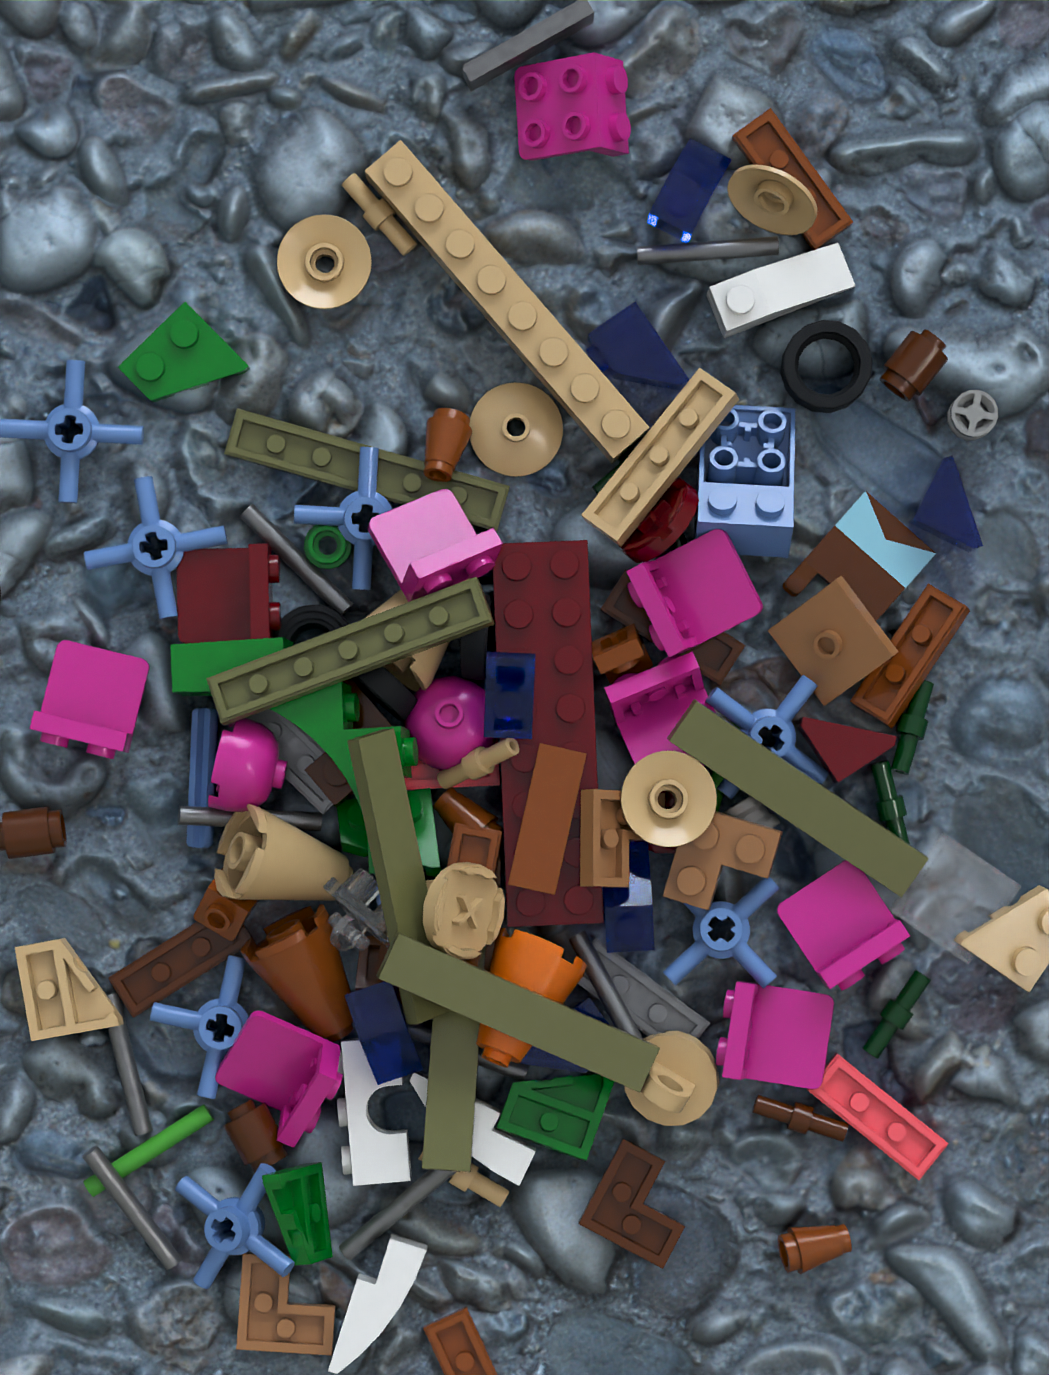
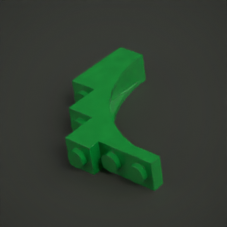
(322, 714)

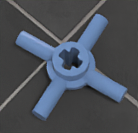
(60, 419)
(342, 515)
(166, 533)
(766, 718)
(720, 949)
(200, 1023)
(234, 1227)

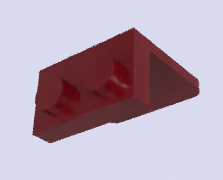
(228, 594)

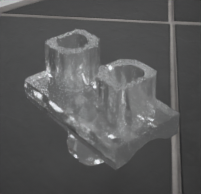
(354, 898)

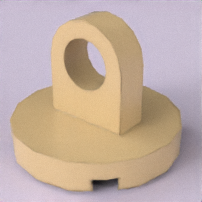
(463, 910)
(679, 1082)

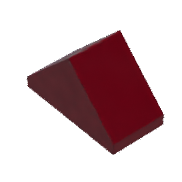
(843, 747)

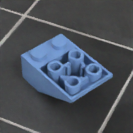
(749, 480)

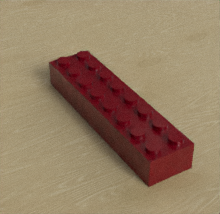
(547, 613)

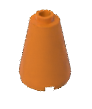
(535, 966)

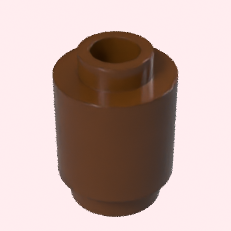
(914, 364)
(32, 832)
(254, 1134)

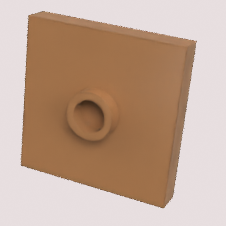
(833, 640)

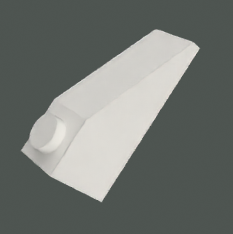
(779, 289)

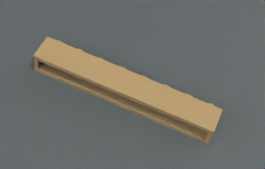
(506, 302)

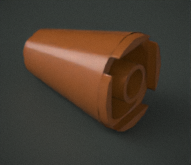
(305, 971)

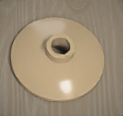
(772, 199)
(318, 238)
(516, 454)
(693, 796)

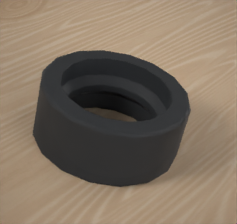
(833, 331)

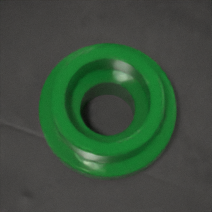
(312, 550)

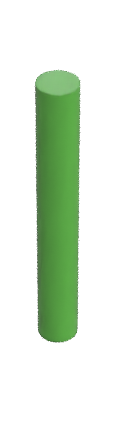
(154, 1146)

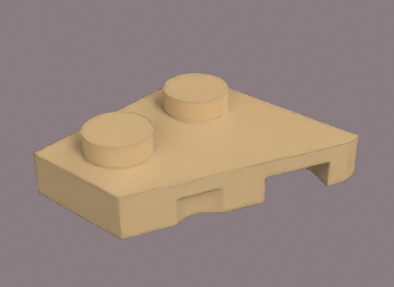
(1014, 939)
(61, 992)

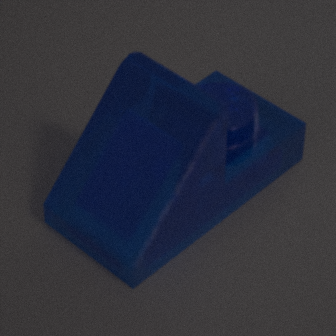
(509, 695)

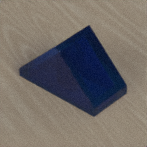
(946, 509)

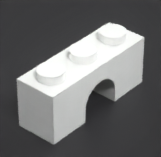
(373, 1152)

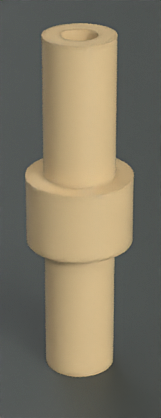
(379, 214)
(478, 763)
(479, 1184)

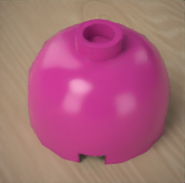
(448, 721)
(246, 766)

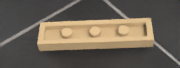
(660, 457)

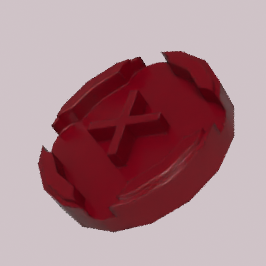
(663, 523)

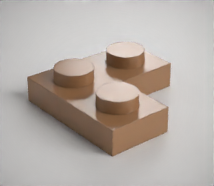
(605, 839)
(727, 843)
(272, 1322)

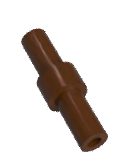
(800, 1118)

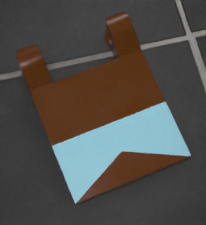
(871, 554)

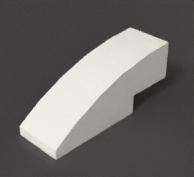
(490, 1146)
(377, 1300)

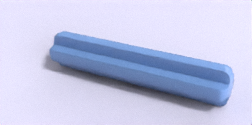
(202, 758)

